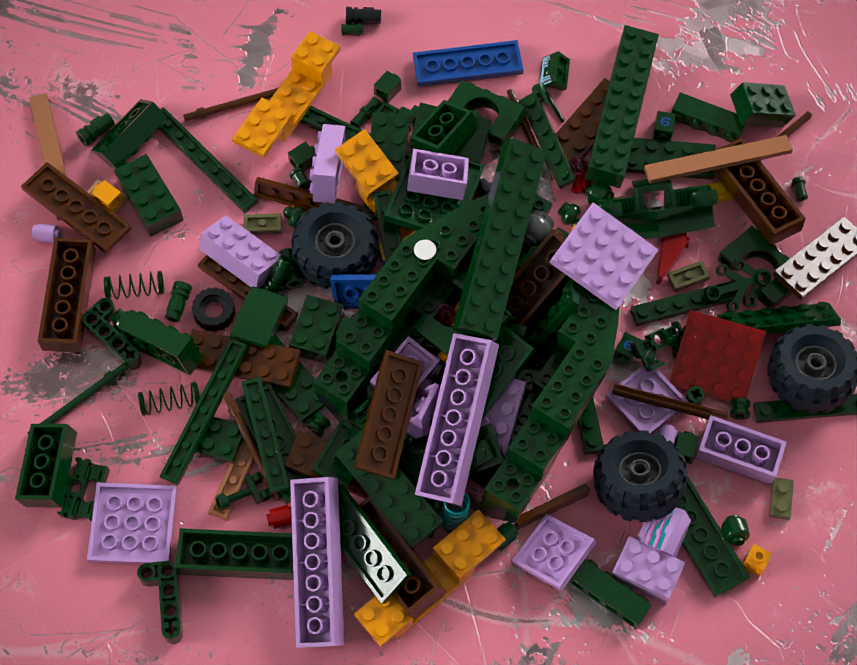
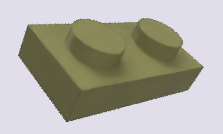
(263, 223)
(688, 276)
(781, 498)

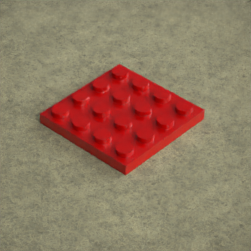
(717, 356)

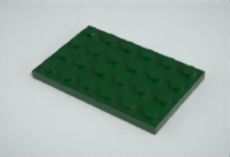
(417, 209)

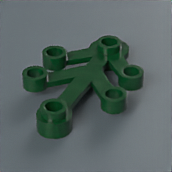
(740, 284)

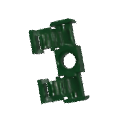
(667, 336)
(86, 472)

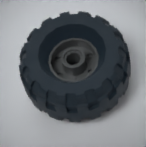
(334, 242)
(813, 368)
(640, 476)

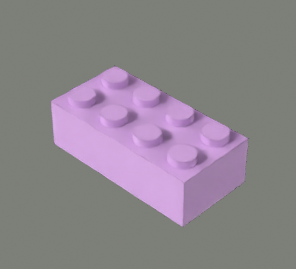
(327, 164)
(238, 251)
(741, 450)

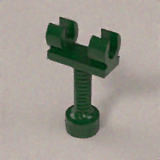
(223, 501)

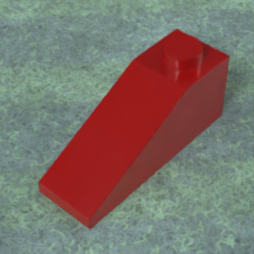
(671, 251)

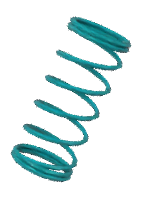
(463, 513)

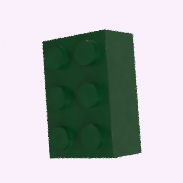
(762, 104)
(444, 129)
(317, 328)

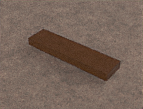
(552, 506)

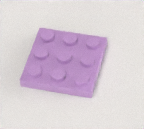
(640, 414)
(554, 552)

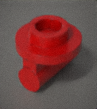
(580, 185)

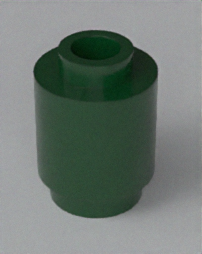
(509, 532)

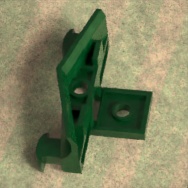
(682, 211)

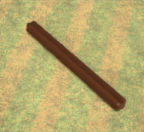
(667, 402)

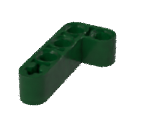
(114, 337)
(166, 602)

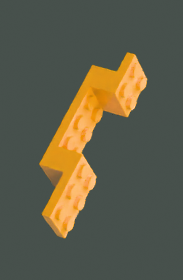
(292, 99)
(370, 169)
(451, 563)

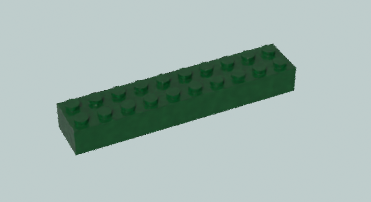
(622, 107)
(499, 240)

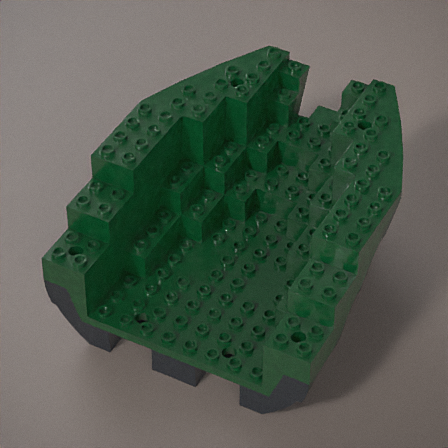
(559, 373)

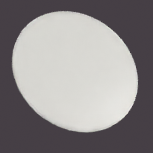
(425, 249)

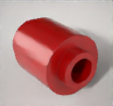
(279, 517)

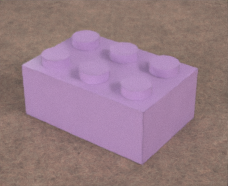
(438, 174)
(647, 570)

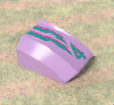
(667, 532)

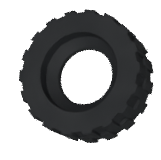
(219, 322)

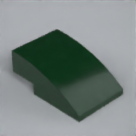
(259, 317)

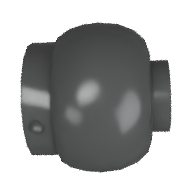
(538, 228)

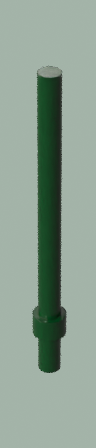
(109, 377)

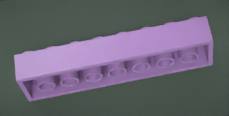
(457, 419)
(317, 562)

